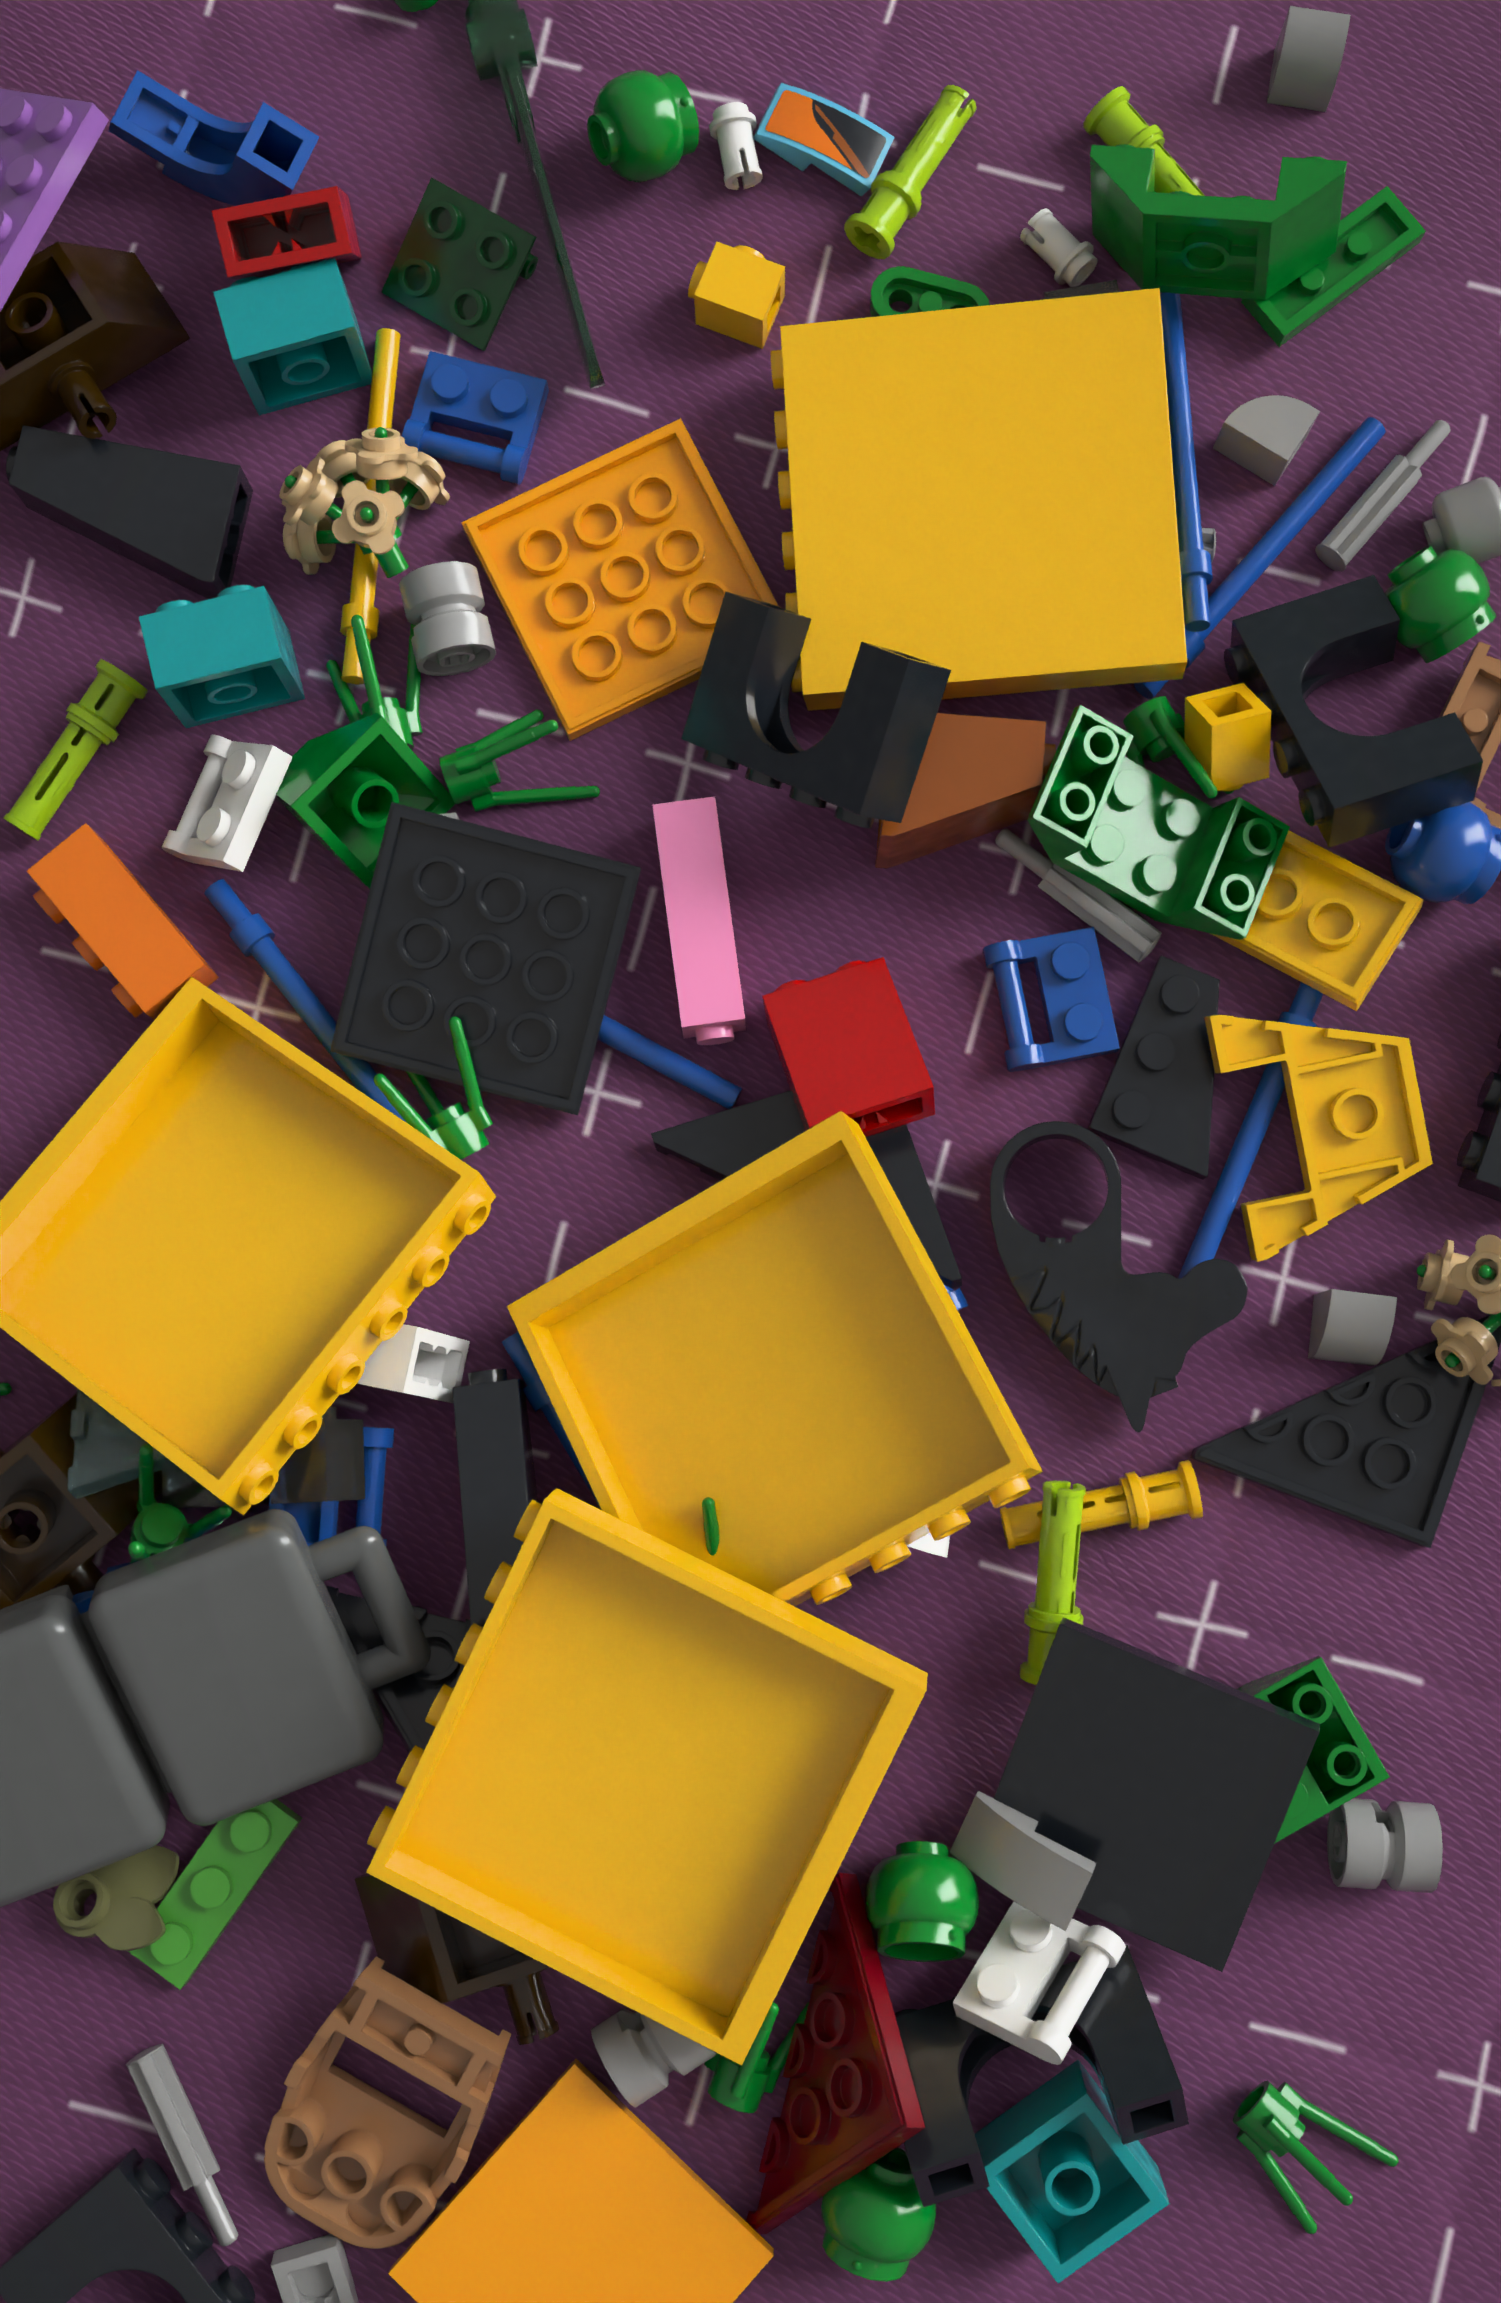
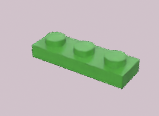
(216, 1888)

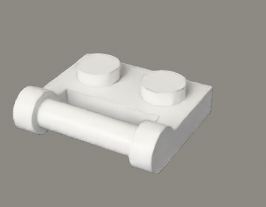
(228, 804)
(1018, 1972)

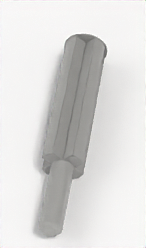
(1379, 501)
(1086, 901)
(181, 2134)

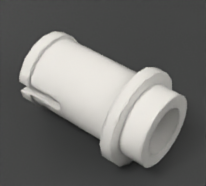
(734, 131)
(1059, 249)

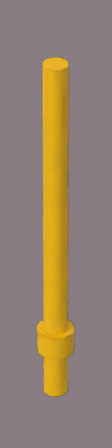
(366, 566)

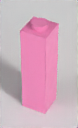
(699, 920)

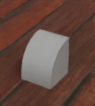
(1308, 58)
(1266, 434)
(1351, 1326)

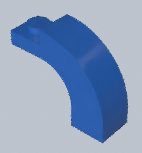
(211, 154)

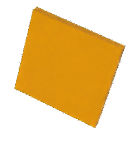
(617, 575)
(583, 2213)

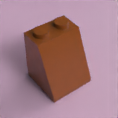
(969, 783)

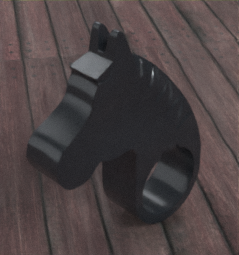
(1110, 1324)

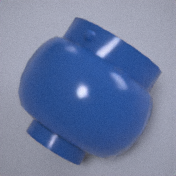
(1446, 854)

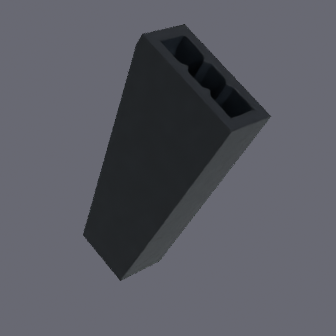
(144, 503)
(493, 1476)

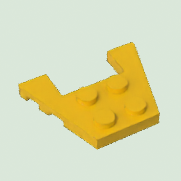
(1350, 1114)

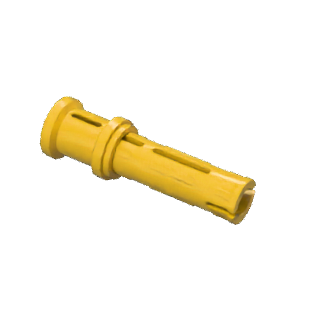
(1132, 1502)

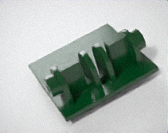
(459, 264)

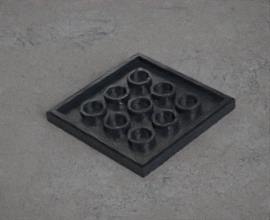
(491, 933)
(1158, 1785)

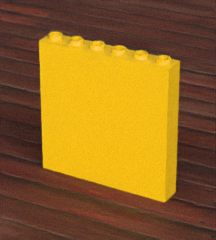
(983, 495)
(226, 1242)
(785, 1364)
(645, 1773)

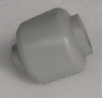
(1467, 520)

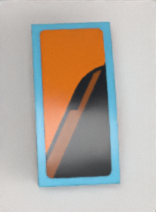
(822, 133)

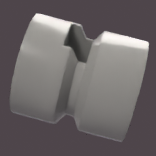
(445, 608)
(1388, 1845)
(643, 2054)

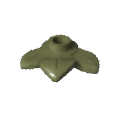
(124, 1901)

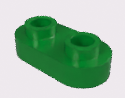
(921, 292)

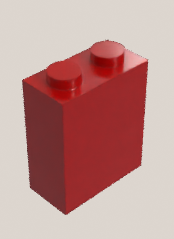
(286, 232)
(850, 1048)

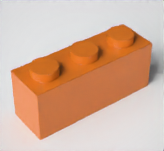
(117, 923)

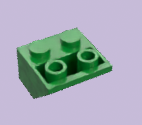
(1342, 1756)

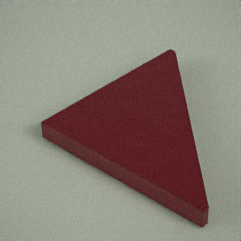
(846, 2071)

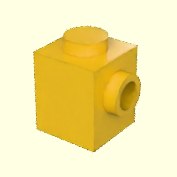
(738, 293)
(1229, 735)

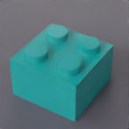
(294, 336)
(221, 655)
(1066, 2173)

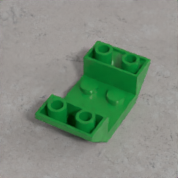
(1214, 242)
(1150, 838)

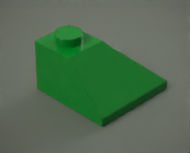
(345, 787)

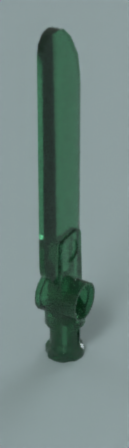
(502, 49)

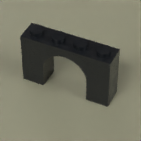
(865, 757)
(1344, 779)
(1112, 2034)
(123, 2225)

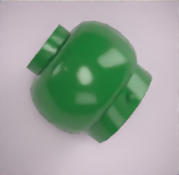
(643, 125)
(1439, 601)
(921, 1903)
(877, 2220)

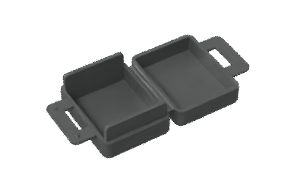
(193, 1679)

